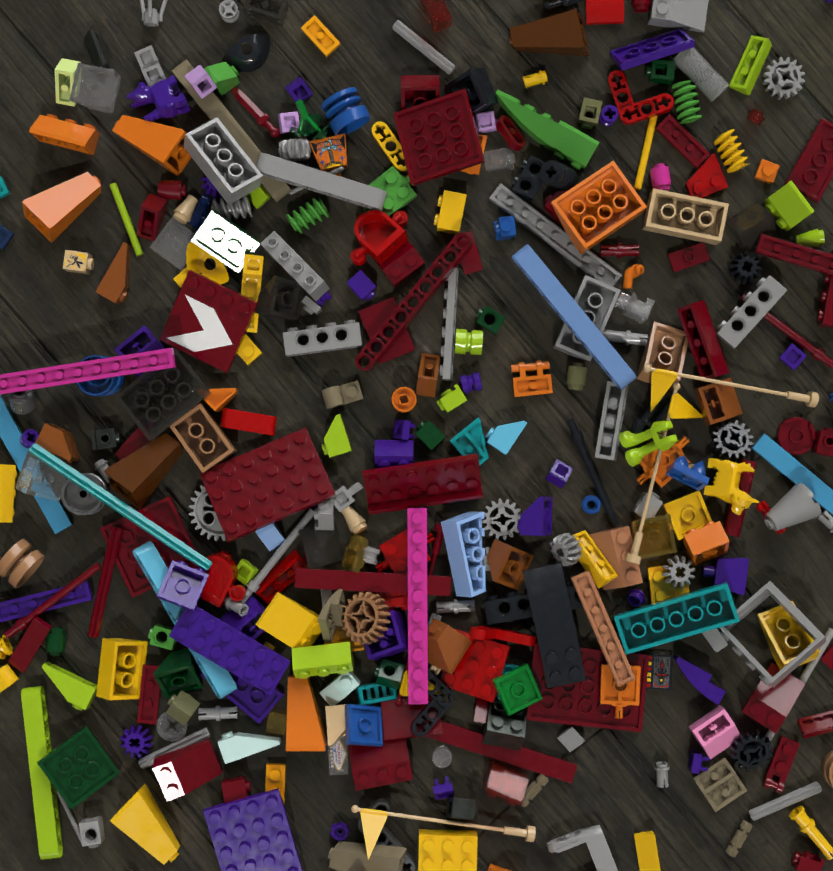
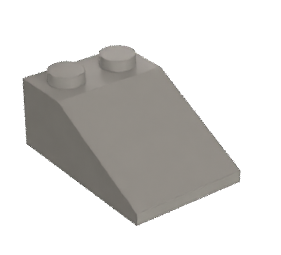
(679, 14)

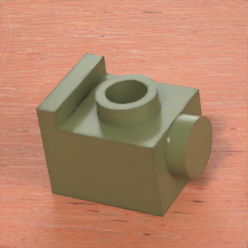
(592, 107)

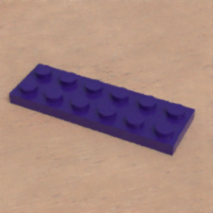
(230, 649)

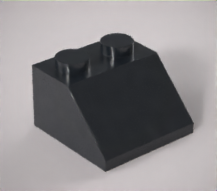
(478, 88)

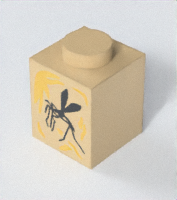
(78, 262)

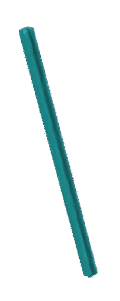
(120, 507)

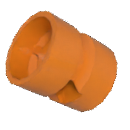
(404, 399)

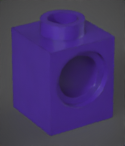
(362, 286)

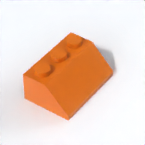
(65, 133)

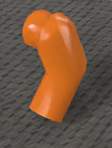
(631, 273)

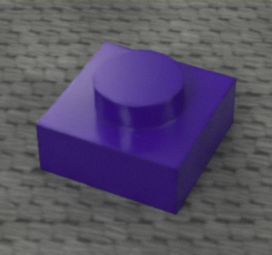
(792, 356)

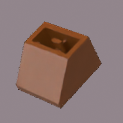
(717, 402)
(58, 442)

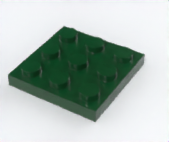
(78, 767)

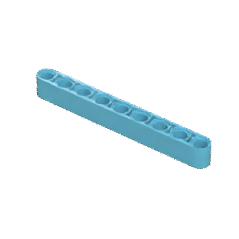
(155, 571)

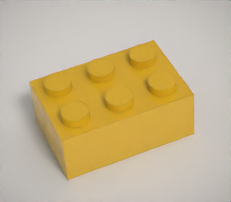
(447, 850)

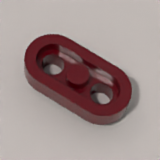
(510, 133)

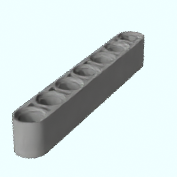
(321, 182)

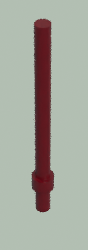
(817, 353)
(23, 623)

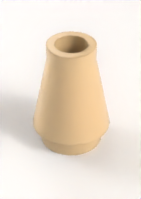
(185, 210)
(354, 521)

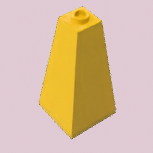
(147, 826)

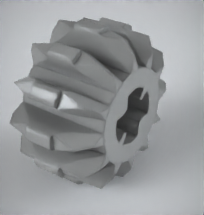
(294, 149)
(566, 549)
(671, 571)

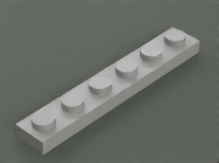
(448, 331)

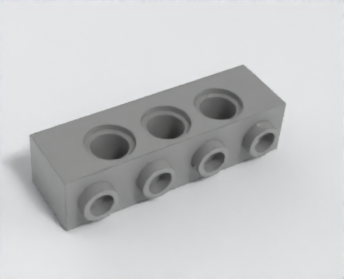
(295, 266)
(772, 289)
(292, 336)
(611, 422)

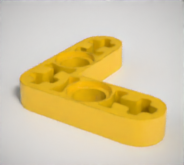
(378, 137)

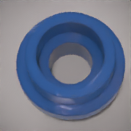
(597, 504)

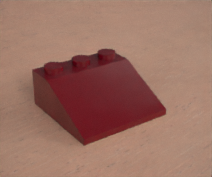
(380, 765)

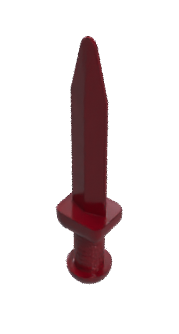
(263, 120)

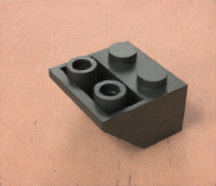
(504, 729)

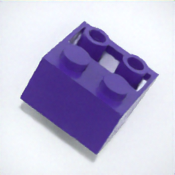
(139, 342)
(393, 452)
(247, 622)

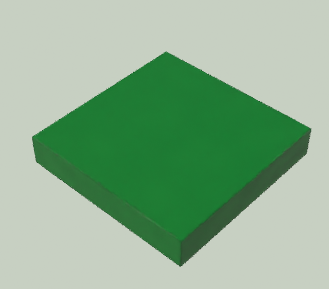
(517, 689)

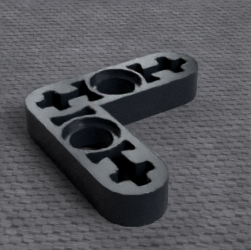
(436, 703)

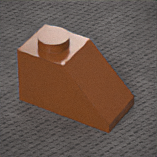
(428, 374)

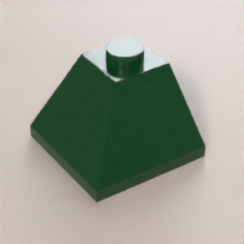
(178, 673)

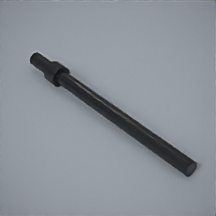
(578, 438)

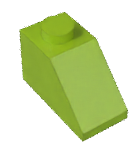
(336, 439)

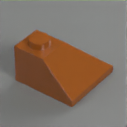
(507, 564)
(445, 646)

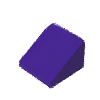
(298, 90)
(559, 473)

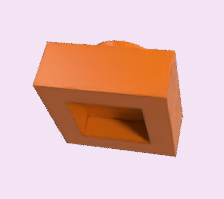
(766, 171)

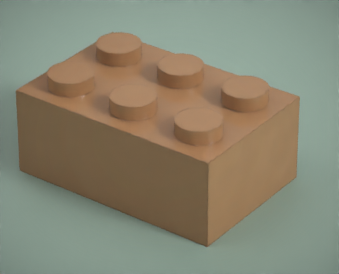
(203, 438)

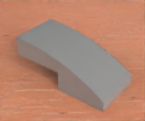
(150, 65)

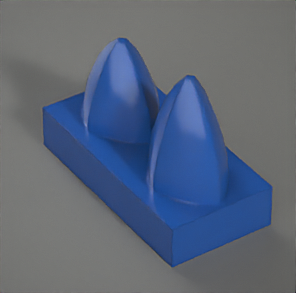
(692, 477)

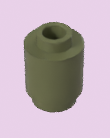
(576, 376)

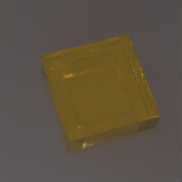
(276, 723)

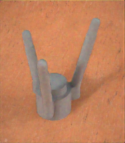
(150, 15)

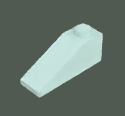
(244, 744)

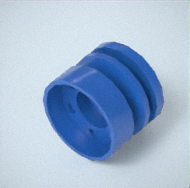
(345, 111)
(101, 387)

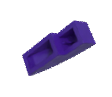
(700, 680)

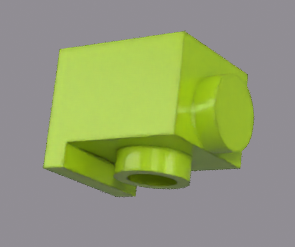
(451, 399)

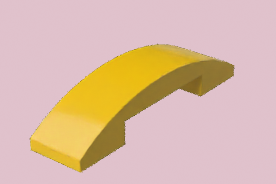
(252, 283)

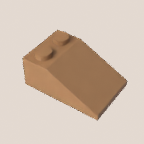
(664, 350)

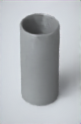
(696, 68)

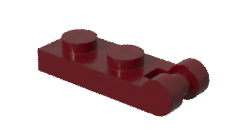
(780, 763)

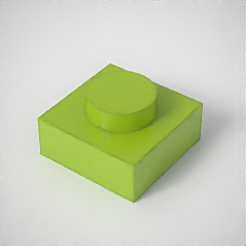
(246, 571)

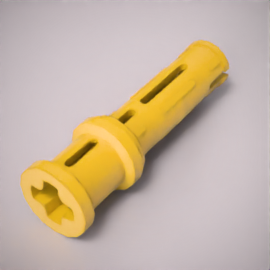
(807, 825)

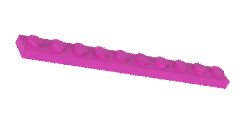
(87, 371)
(417, 606)

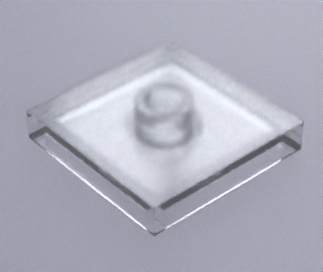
(173, 243)

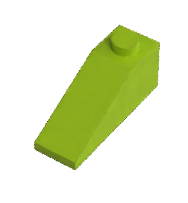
(73, 687)

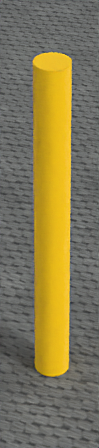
(645, 153)

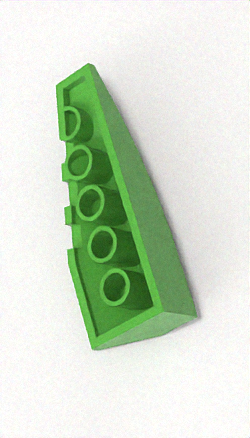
(558, 138)

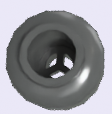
(22, 402)

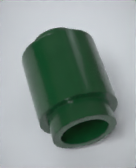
(56, 641)

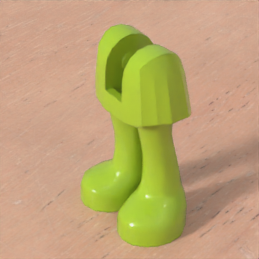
(630, 440)

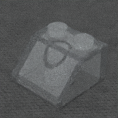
(95, 87)
(40, 479)

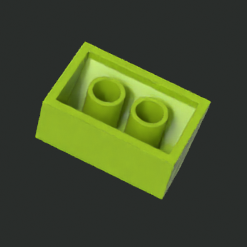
(322, 660)

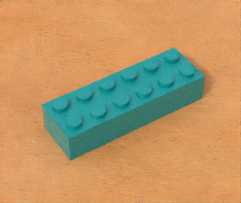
(676, 618)

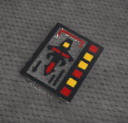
(659, 672)

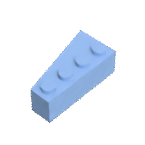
(465, 552)

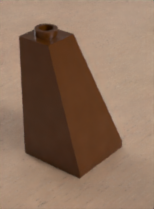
(552, 35)
(144, 469)

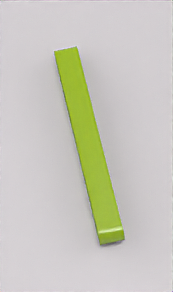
(43, 790)

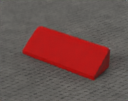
(280, 576)

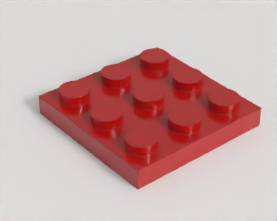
(478, 668)

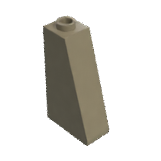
(353, 857)

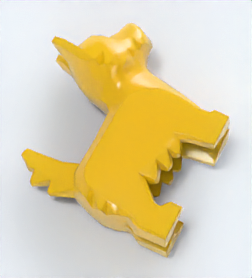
(727, 484)

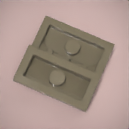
(332, 615)
(720, 784)

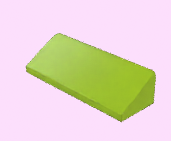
(750, 64)

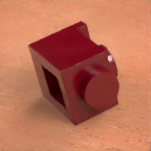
(806, 861)

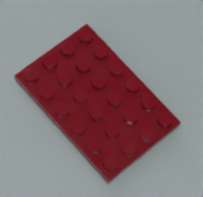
(267, 484)
(579, 701)

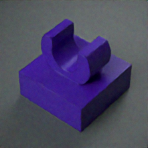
(402, 429)
(695, 760)
(443, 791)

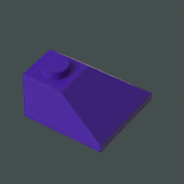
(537, 518)

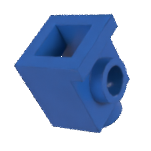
(505, 228)

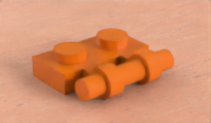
(531, 385)

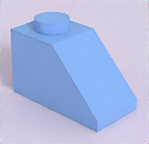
(271, 536)

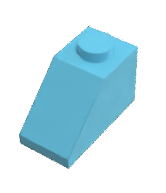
(505, 435)

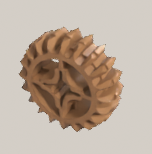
(361, 629)

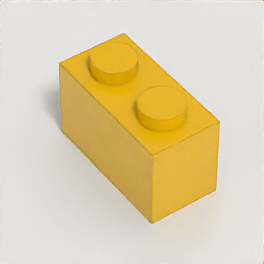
(451, 212)

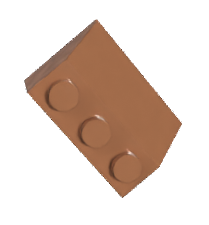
(614, 545)

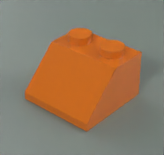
(706, 543)

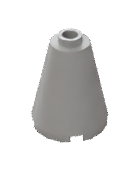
(793, 508)

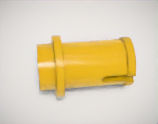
(535, 79)

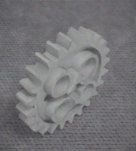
(200, 514)

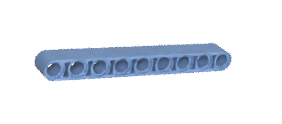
(574, 317)

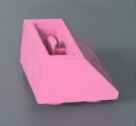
(715, 731)

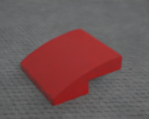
(604, 12)

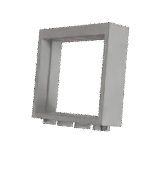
(766, 591)

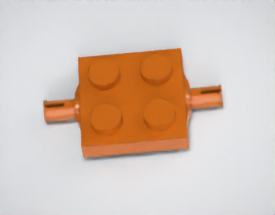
(667, 459)
(620, 695)

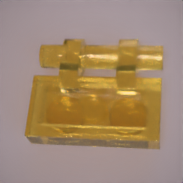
(353, 555)

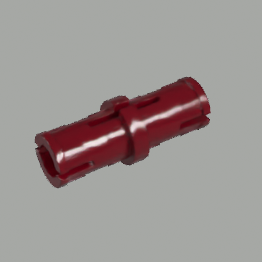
(619, 250)

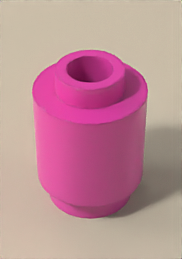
(660, 177)

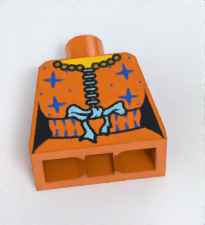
(330, 153)

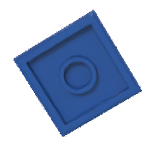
(363, 725)

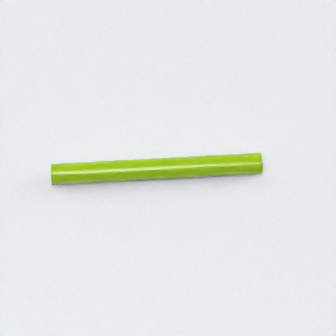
(126, 219)

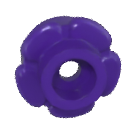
(636, 597)
(339, 836)

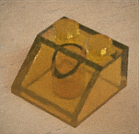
(657, 536)

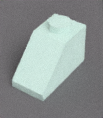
(339, 688)

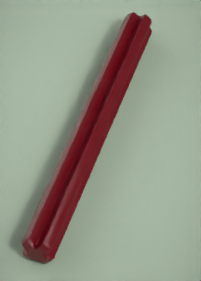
(104, 581)

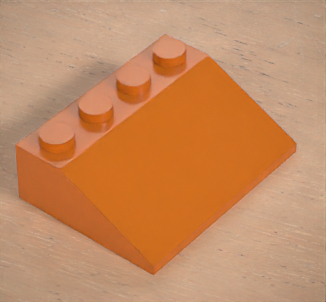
(598, 207)

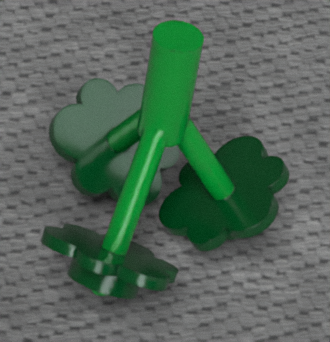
(311, 124)

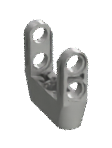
(595, 842)

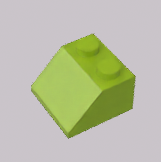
(788, 206)

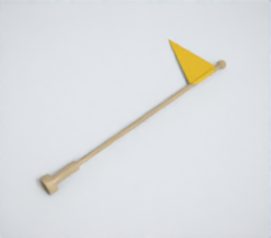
(663, 379)
(678, 409)
(374, 820)

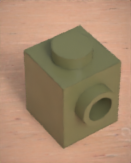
(182, 707)

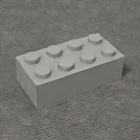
(222, 160)

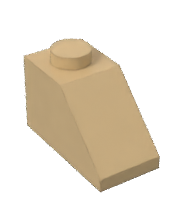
(335, 723)

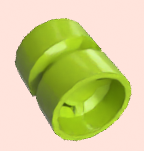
(468, 341)

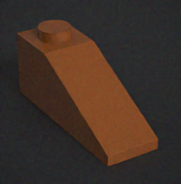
(116, 280)

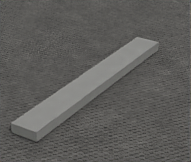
(553, 235)

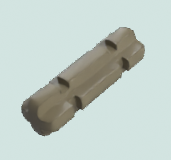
(534, 789)
(739, 838)

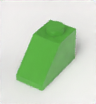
(223, 76)

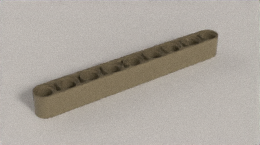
(215, 109)

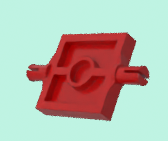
(396, 553)

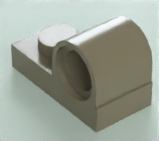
(342, 394)

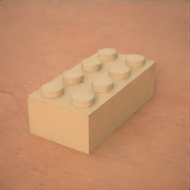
(685, 216)

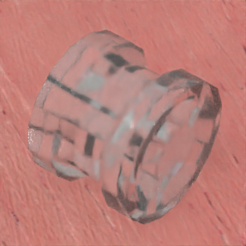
(441, 760)

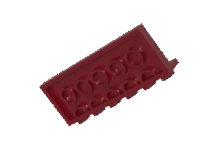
(422, 484)

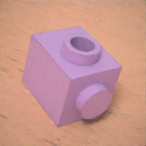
(200, 81)

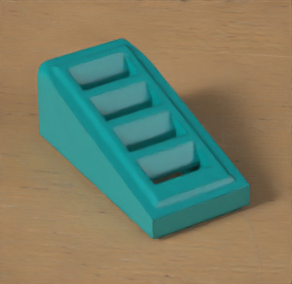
(359, 694)

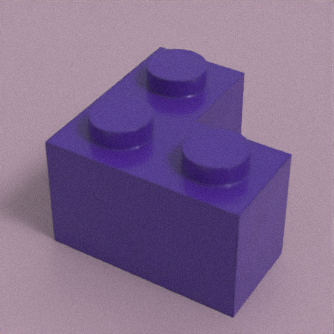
(394, 639)

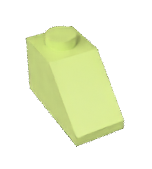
(64, 80)

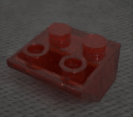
(505, 783)

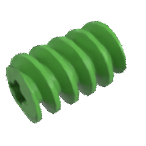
(685, 102)
(307, 215)

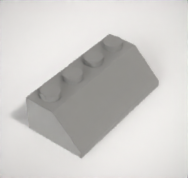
(597, 302)

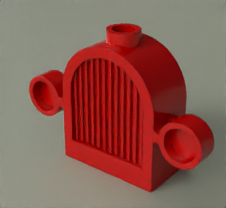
(378, 235)
(221, 579)

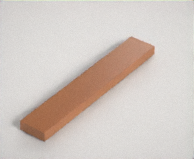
(603, 628)

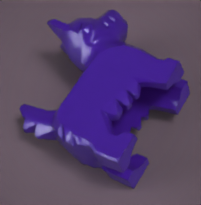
(163, 96)

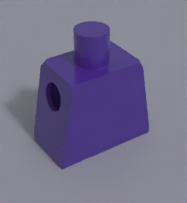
(728, 570)

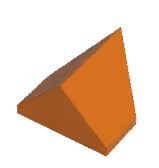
(220, 398)

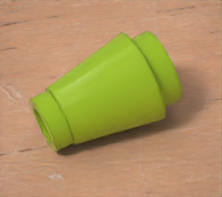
(811, 238)

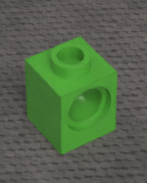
(169, 644)

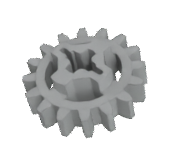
(776, 73)
(501, 510)

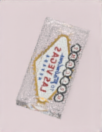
(338, 757)

